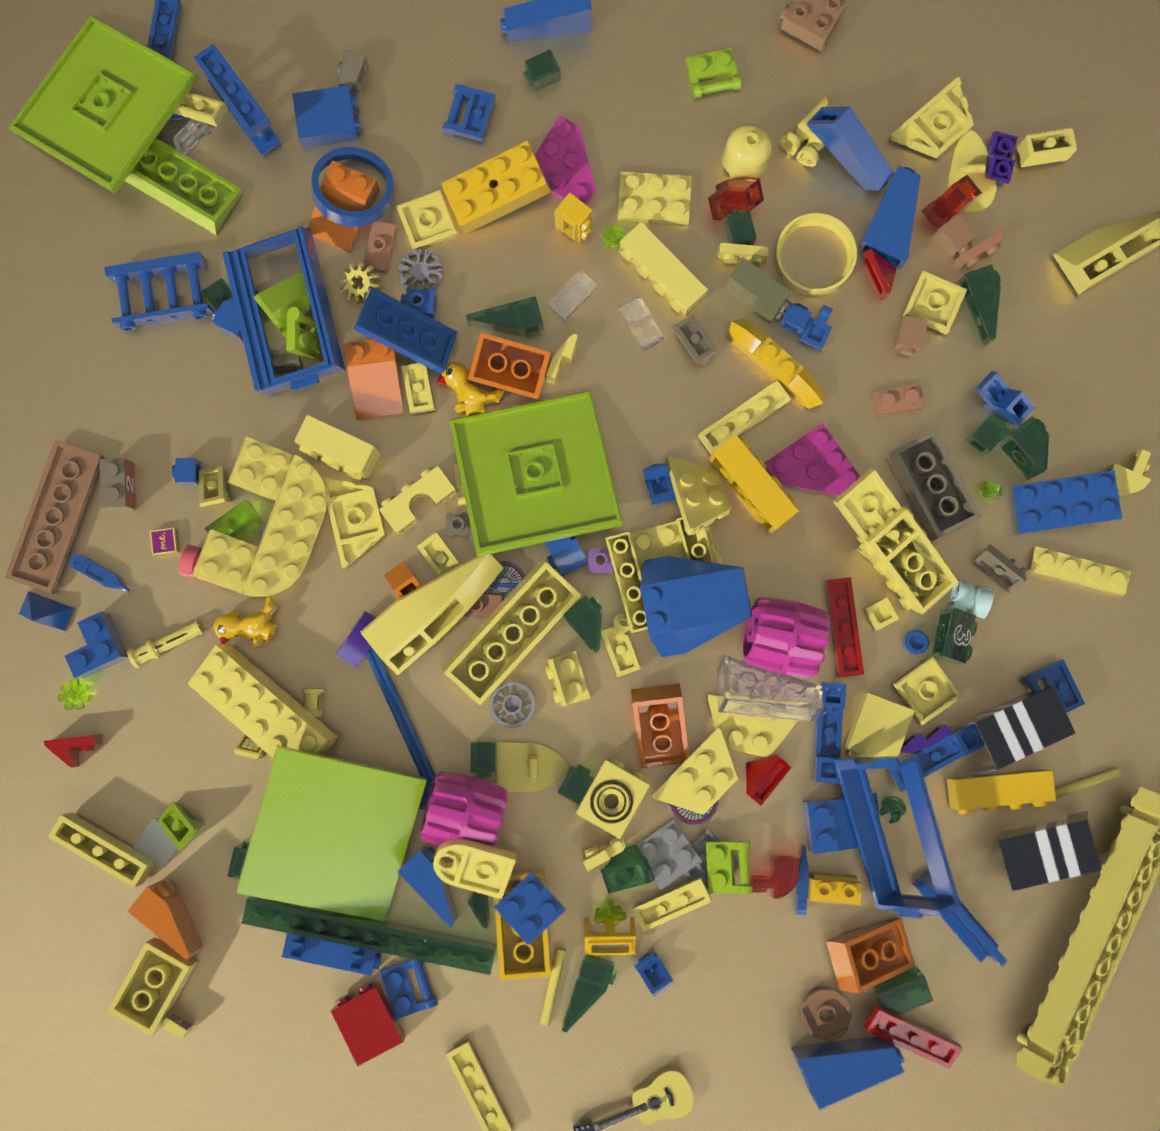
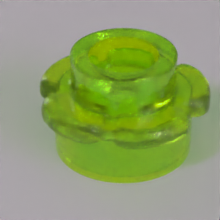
(608, 239)
(991, 490)

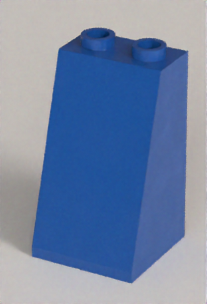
(846, 1067)

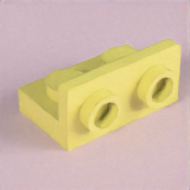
(567, 678)

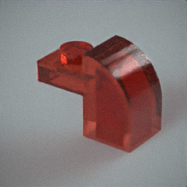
(735, 194)
(952, 202)
(782, 877)

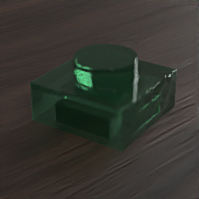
(217, 293)

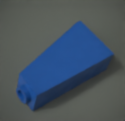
(546, 19)
(851, 145)
(893, 221)

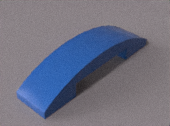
(829, 732)
(954, 746)

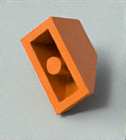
(402, 580)

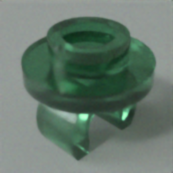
(894, 806)

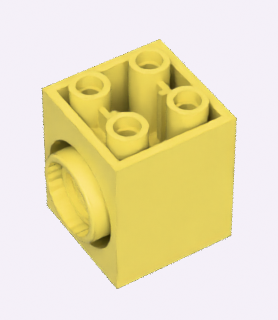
(626, 785)

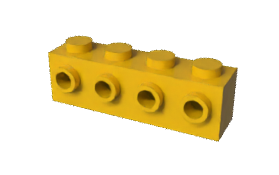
(1001, 790)

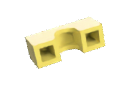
(399, 509)

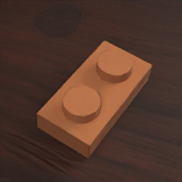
(972, 256)
(898, 400)

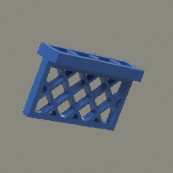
(964, 925)

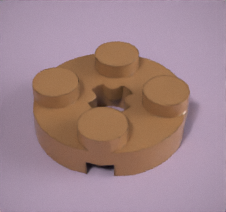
(811, 1010)

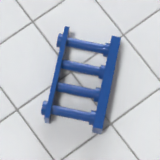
(238, 99)
(145, 271)

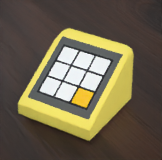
(249, 748)

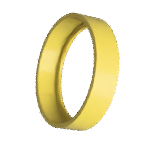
(835, 226)

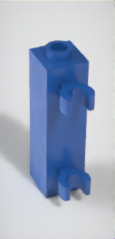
(331, 954)

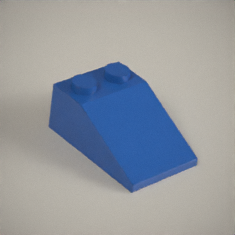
(829, 825)
(422, 877)

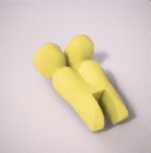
(792, 141)

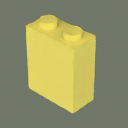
(878, 728)

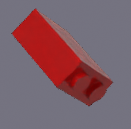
(367, 1023)

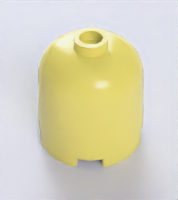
(747, 151)

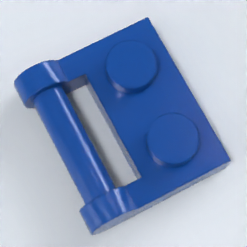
(476, 114)
(1059, 676)
(401, 991)

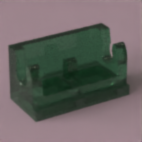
(903, 991)

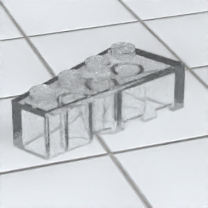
(764, 693)

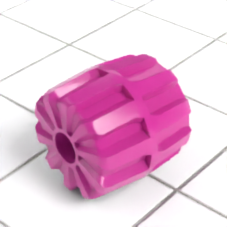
(786, 637)
(463, 809)

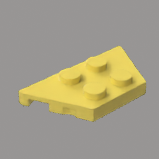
(937, 123)
(698, 493)
(353, 518)
(750, 733)
(700, 777)

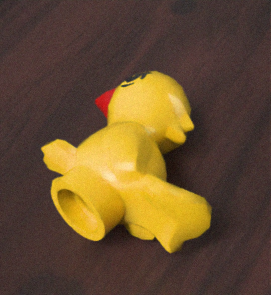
(470, 396)
(253, 627)

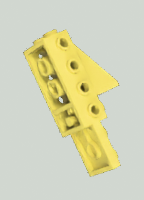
(895, 543)

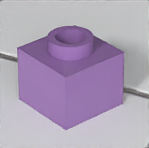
(593, 567)

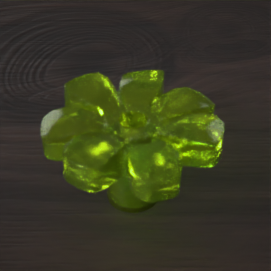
(74, 694)
(609, 911)

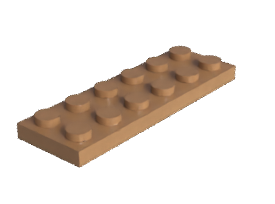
(54, 517)

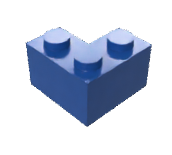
(102, 648)

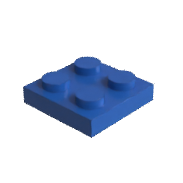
(529, 908)

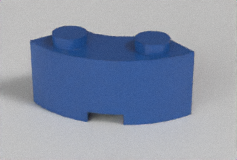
(565, 555)

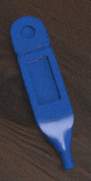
(96, 572)
(802, 885)

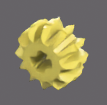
(351, 284)

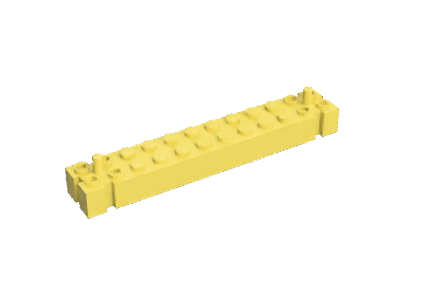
(1095, 945)

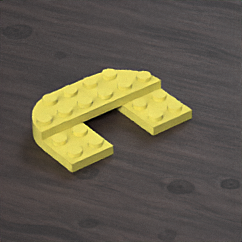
(289, 531)

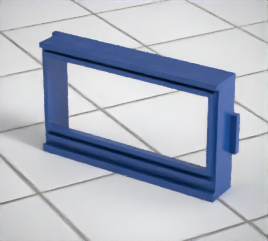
(251, 320)
(874, 845)

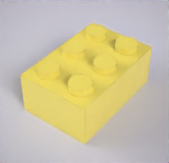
(337, 448)
(152, 986)

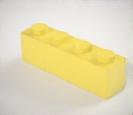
(663, 269)
(102, 849)

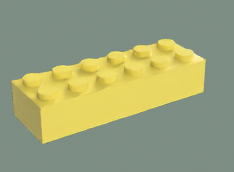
(510, 632)
(258, 704)

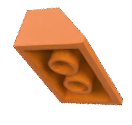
(510, 365)

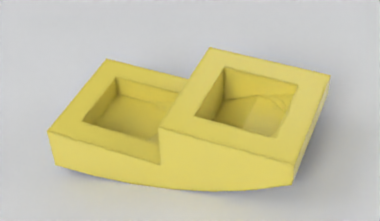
(564, 353)

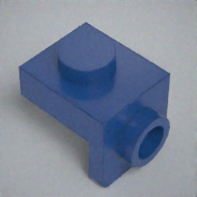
(658, 483)
(654, 973)

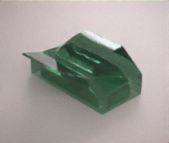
(627, 870)

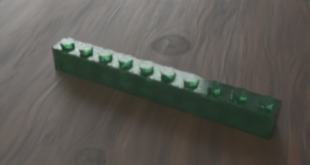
(371, 934)

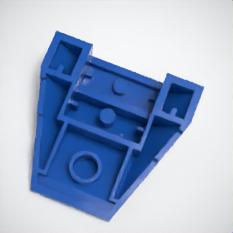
(691, 601)

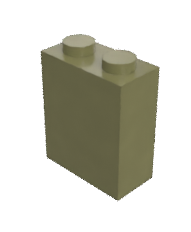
(758, 291)

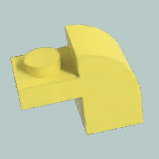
(1130, 479)

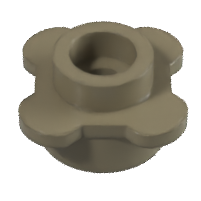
(462, 529)

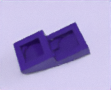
(918, 742)

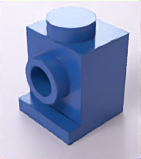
(428, 303)

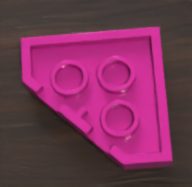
(566, 162)
(814, 464)

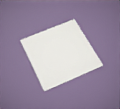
(156, 844)

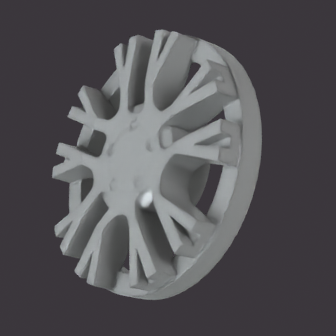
(420, 270)
(512, 704)

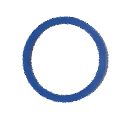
(345, 217)

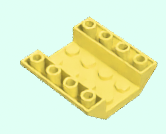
(631, 549)

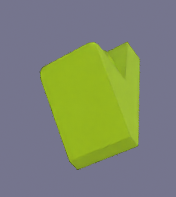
(178, 825)

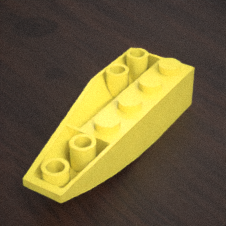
(1108, 250)
(429, 612)

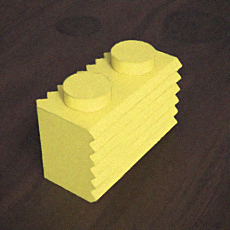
(1047, 147)

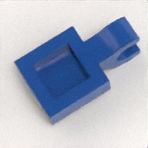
(817, 330)

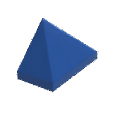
(46, 611)

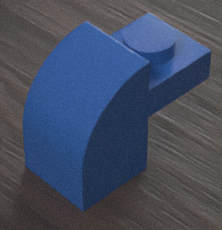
(1002, 401)

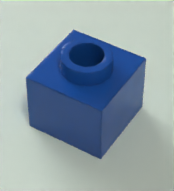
(795, 318)
(186, 471)

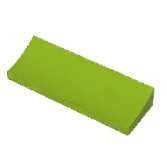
(185, 186)

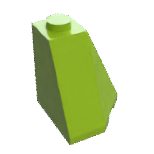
(283, 296)

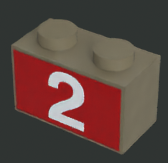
(117, 484)

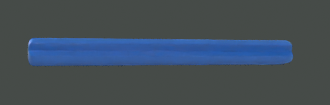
(401, 716)

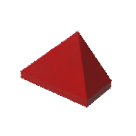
(880, 271)
(764, 776)

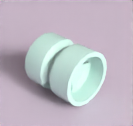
(975, 600)

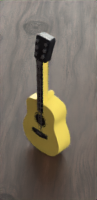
(663, 1097)

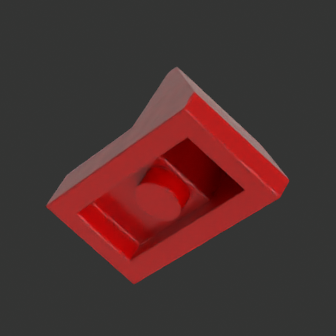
(67, 748)

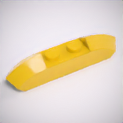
(776, 363)

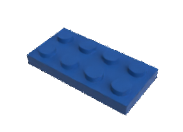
(405, 330)
(1067, 502)

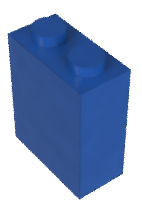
(326, 116)

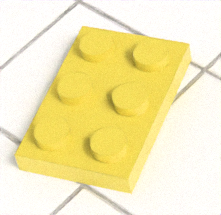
(654, 198)

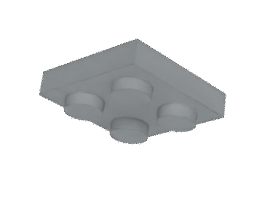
(669, 854)

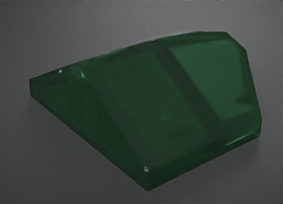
(480, 907)

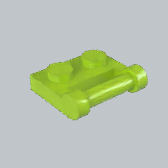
(712, 66)
(299, 340)
(721, 867)

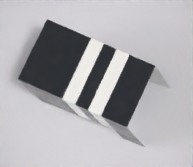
(1022, 727)
(1049, 851)

